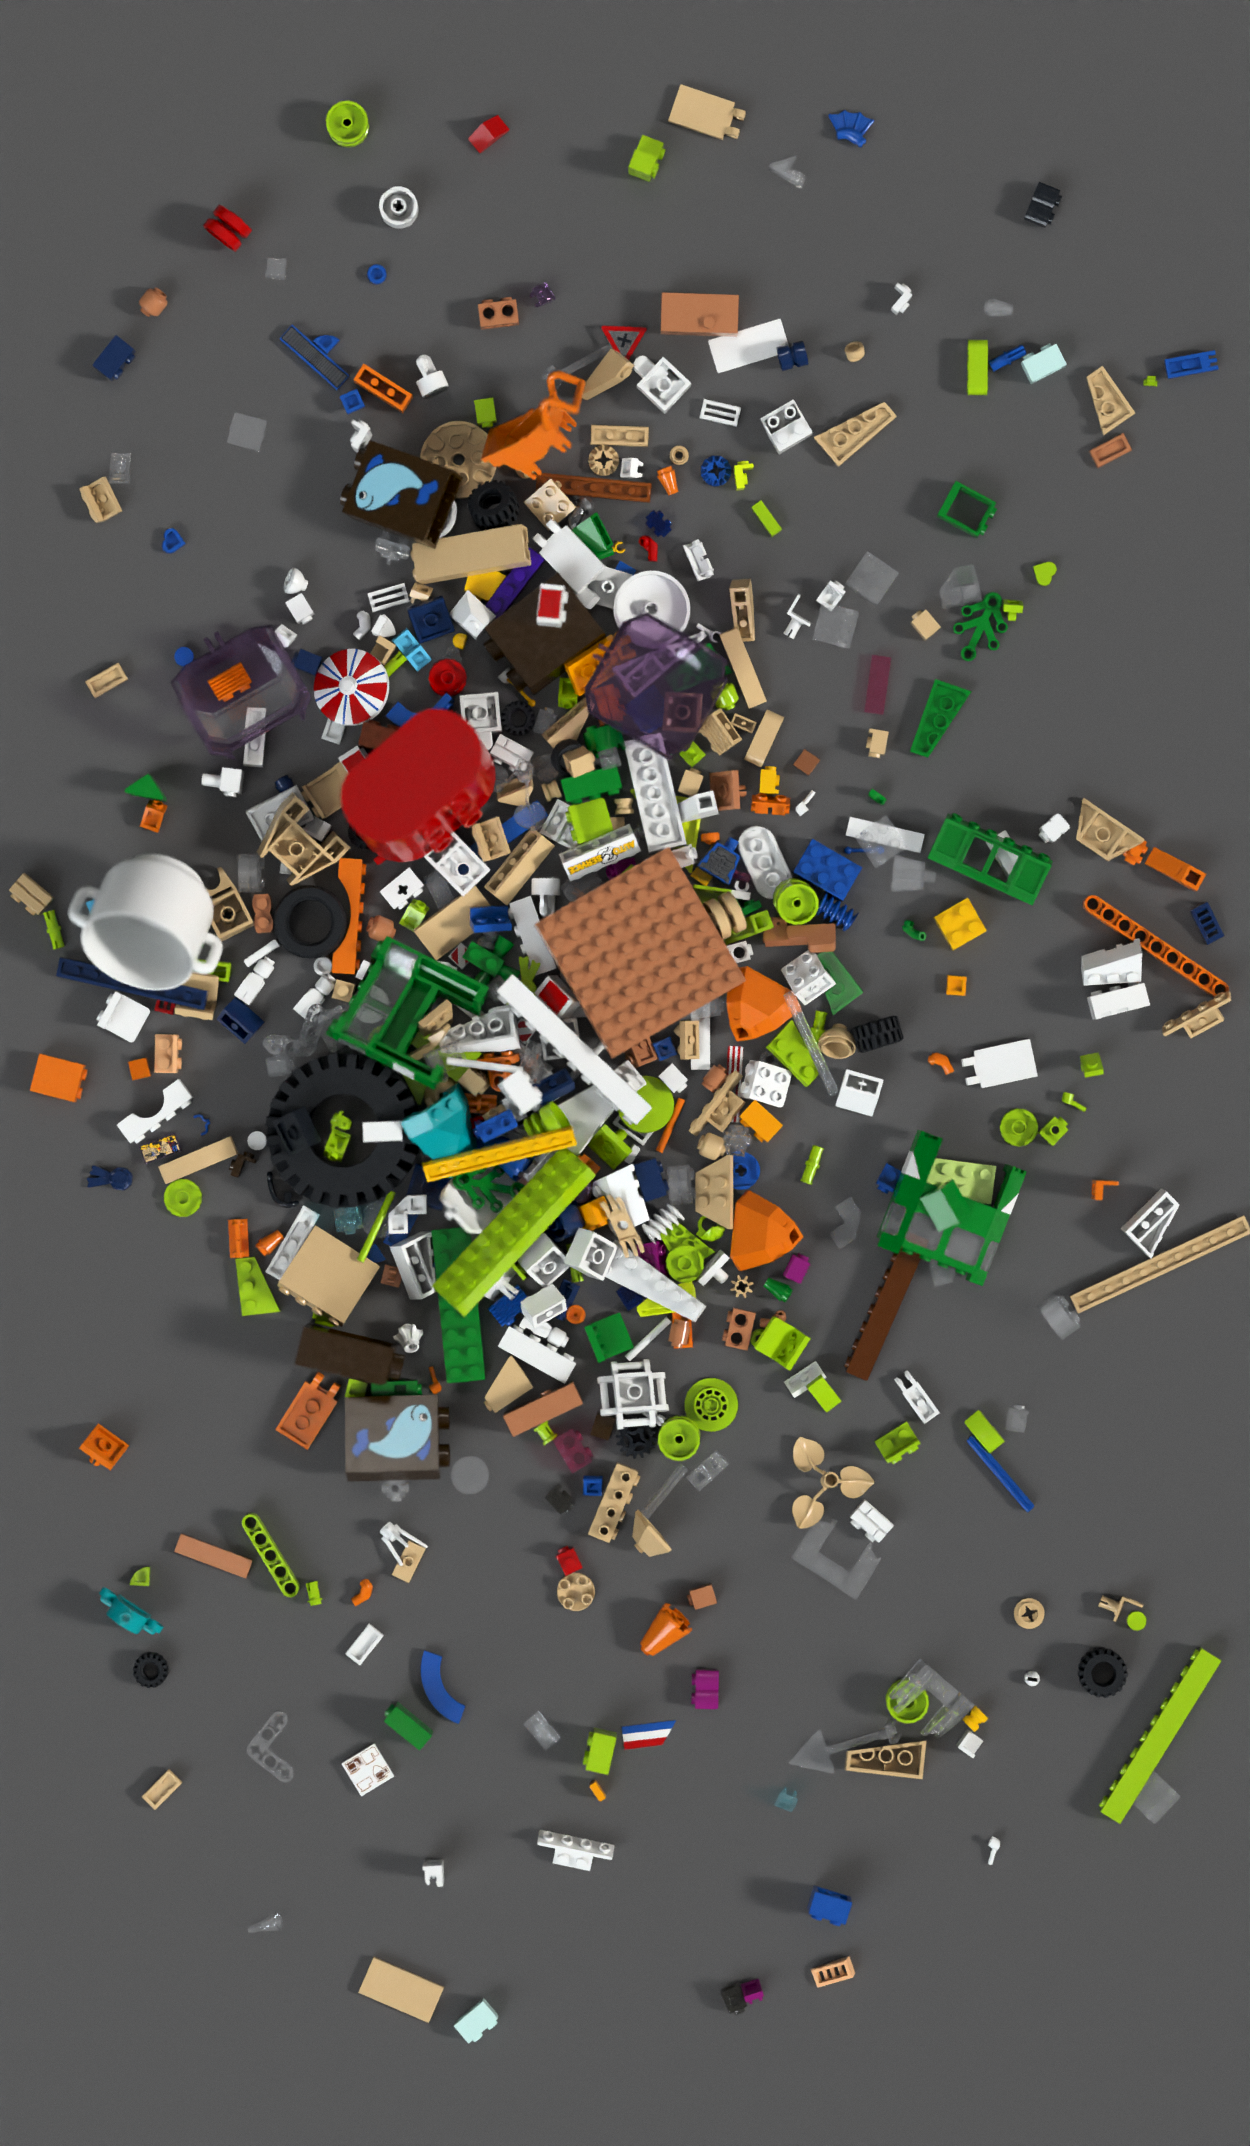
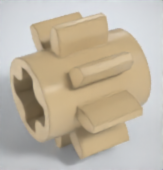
(737, 1284)

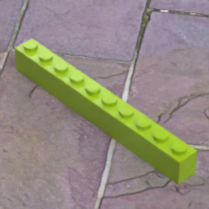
(1160, 1735)

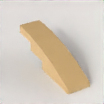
(742, 667)
(198, 1160)

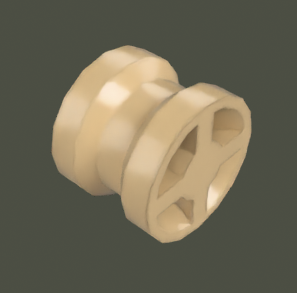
(551, 790)
(624, 806)

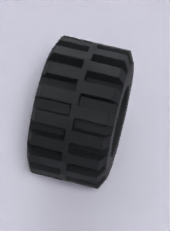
(488, 495)
(877, 1034)
(1114, 1684)

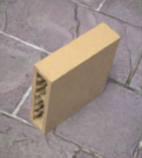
(327, 1276)

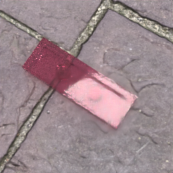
(877, 684)

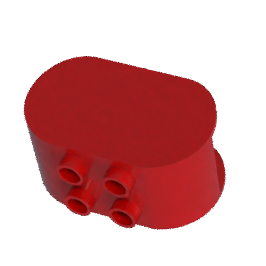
(419, 786)

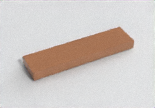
(213, 1555)

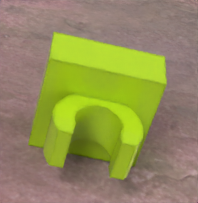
(1012, 608)
(692, 755)

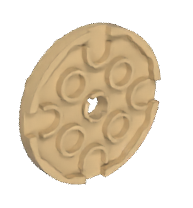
(465, 440)

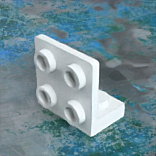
(807, 977)

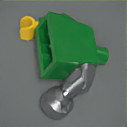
(591, 530)

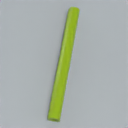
(376, 1226)

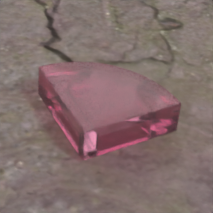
(741, 876)

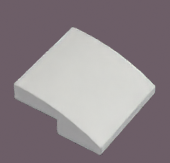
(557, 827)

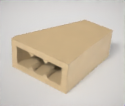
(507, 1386)

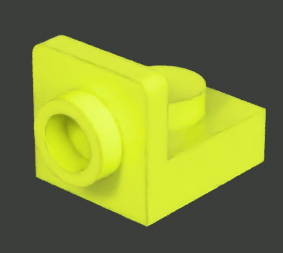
(740, 477)

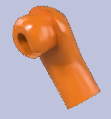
(942, 1060)
(365, 1592)

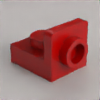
(568, 1560)

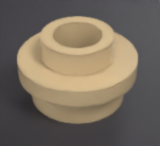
(683, 450)

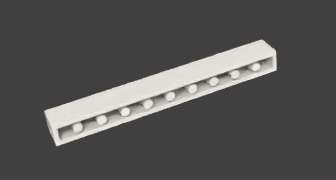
(570, 1046)

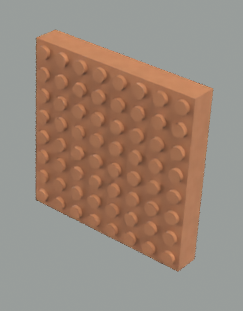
(640, 952)

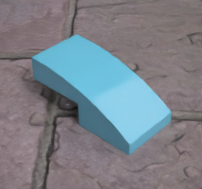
(411, 649)

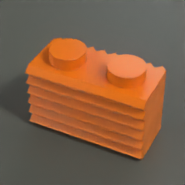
(230, 681)

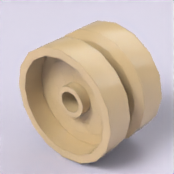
(725, 914)

